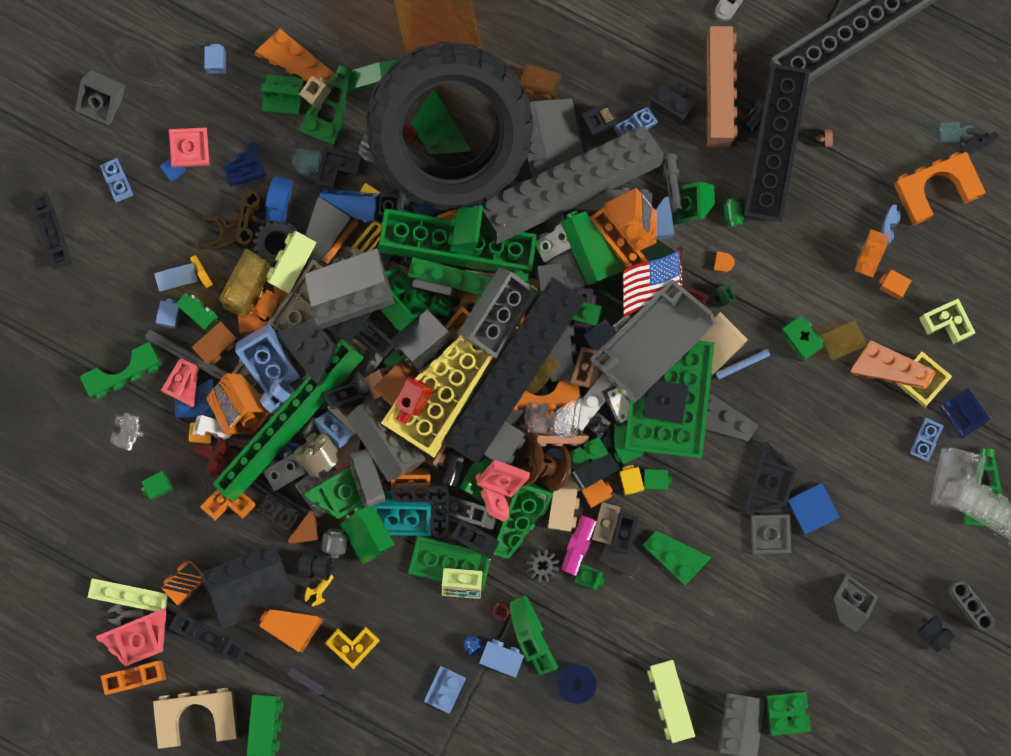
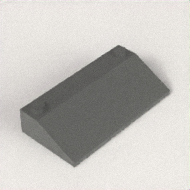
(653, 340)

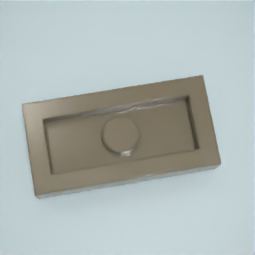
(606, 523)

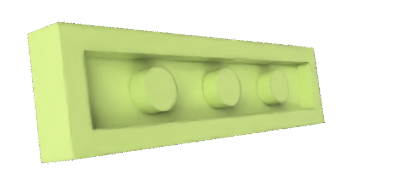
(127, 595)

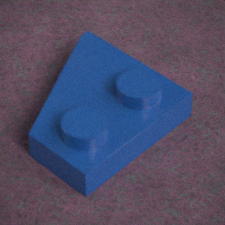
(201, 405)

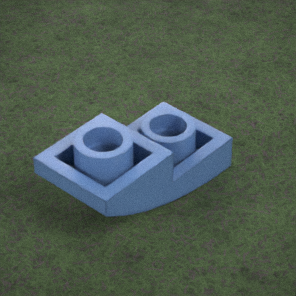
(640, 118)
(116, 180)
(890, 221)
(176, 277)
(926, 439)

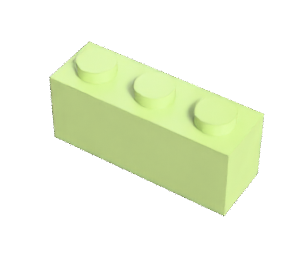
(290, 261)

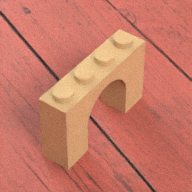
(168, 712)

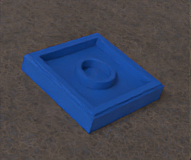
(813, 509)

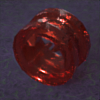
(409, 139)
(499, 617)

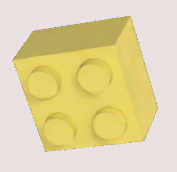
(941, 377)

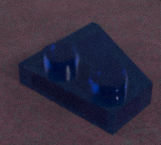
(245, 167)

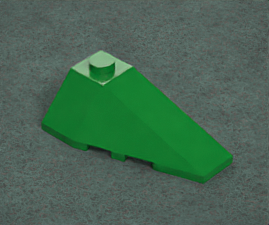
(524, 510)

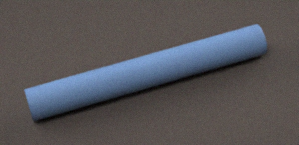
(742, 364)

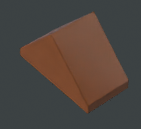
(306, 531)

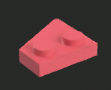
(496, 503)

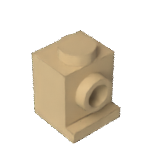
(315, 91)

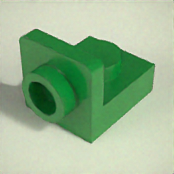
(589, 578)

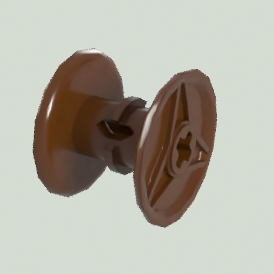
(551, 467)

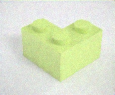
(952, 318)

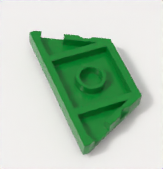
(438, 129)
(336, 494)

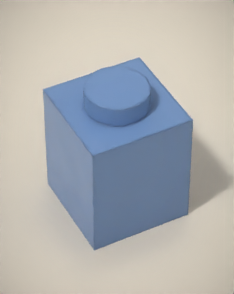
(215, 59)
(168, 314)

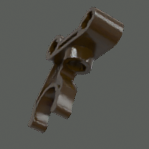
(240, 225)

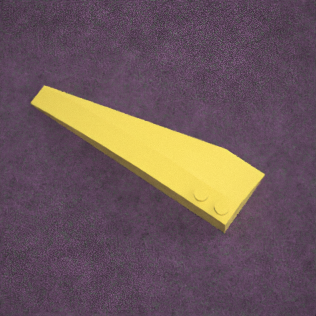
(456, 380)

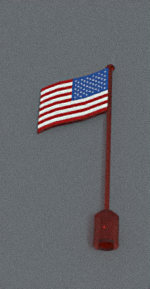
(646, 279)

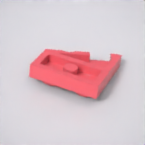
(182, 382)

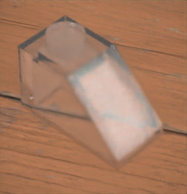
(566, 419)

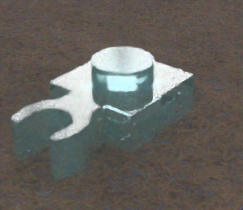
(951, 132)

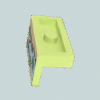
(461, 583)

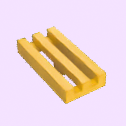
(369, 241)

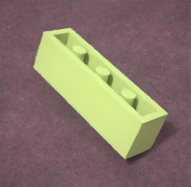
(671, 700)

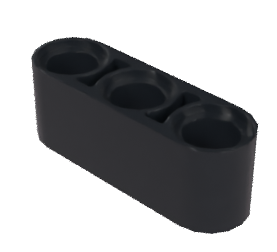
(595, 471)

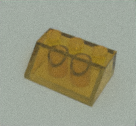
(245, 284)

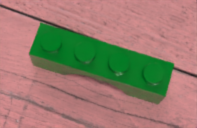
(143, 360)

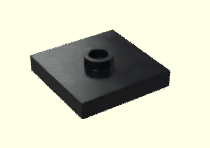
(666, 402)

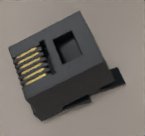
(597, 121)

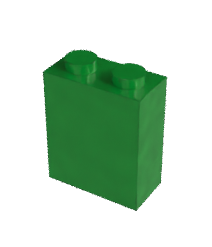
(366, 533)

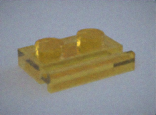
(843, 340)

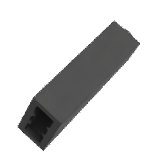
(324, 228)

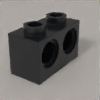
(475, 539)

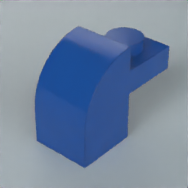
(278, 199)

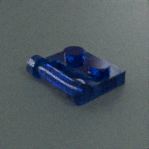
(970, 410)

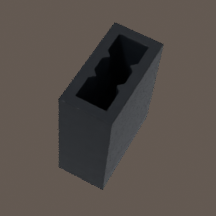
(422, 341)

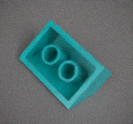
(405, 517)

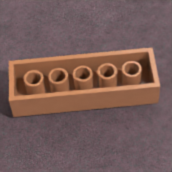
(720, 86)

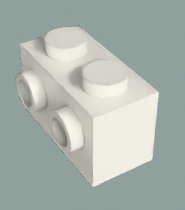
(552, 244)

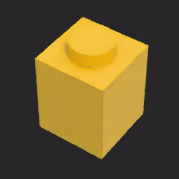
(631, 480)

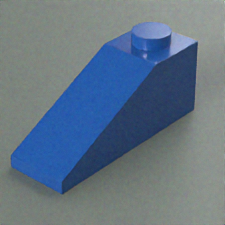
(356, 204)

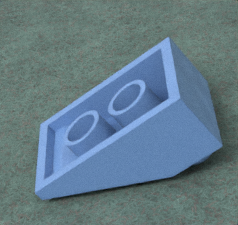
(266, 357)

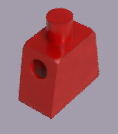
(416, 393)

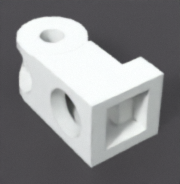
(209, 426)

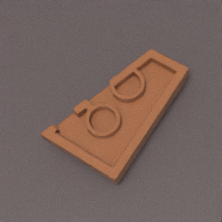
(543, 439)

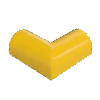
(352, 651)

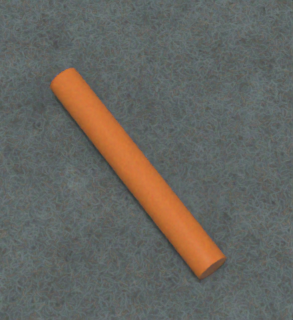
(339, 242)

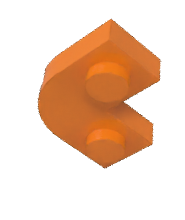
(218, 504)

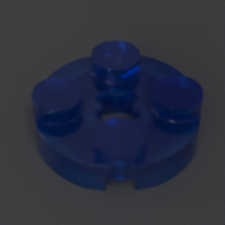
(583, 693)

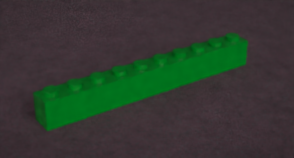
(477, 284)
(285, 424)

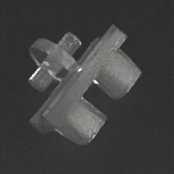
(128, 431)

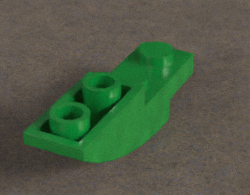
(529, 637)

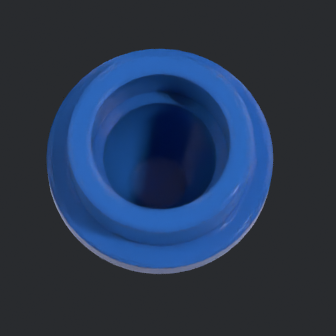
(473, 645)

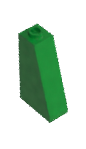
(590, 248)

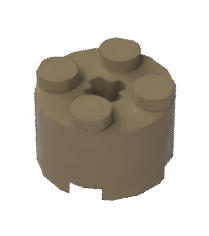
(317, 454)

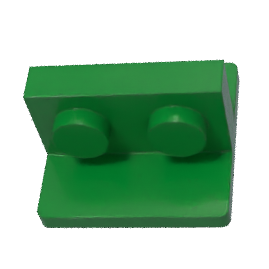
(282, 94)

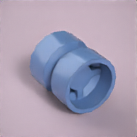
(279, 393)

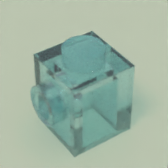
(306, 161)

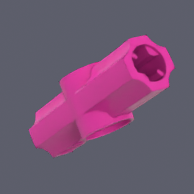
(578, 545)

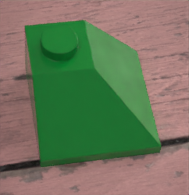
(696, 202)

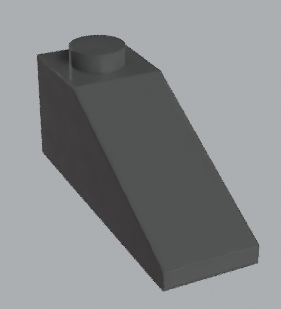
(469, 512)

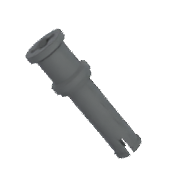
(671, 175)

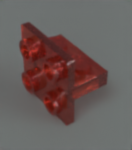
(214, 454)

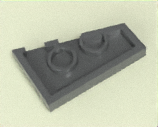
(728, 421)

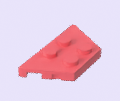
(137, 639)

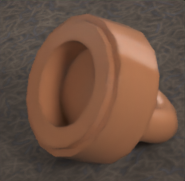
(827, 138)

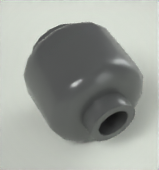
(334, 542)

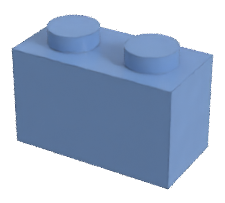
(502, 659)

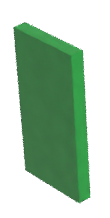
(433, 556)

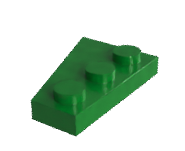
(676, 557)

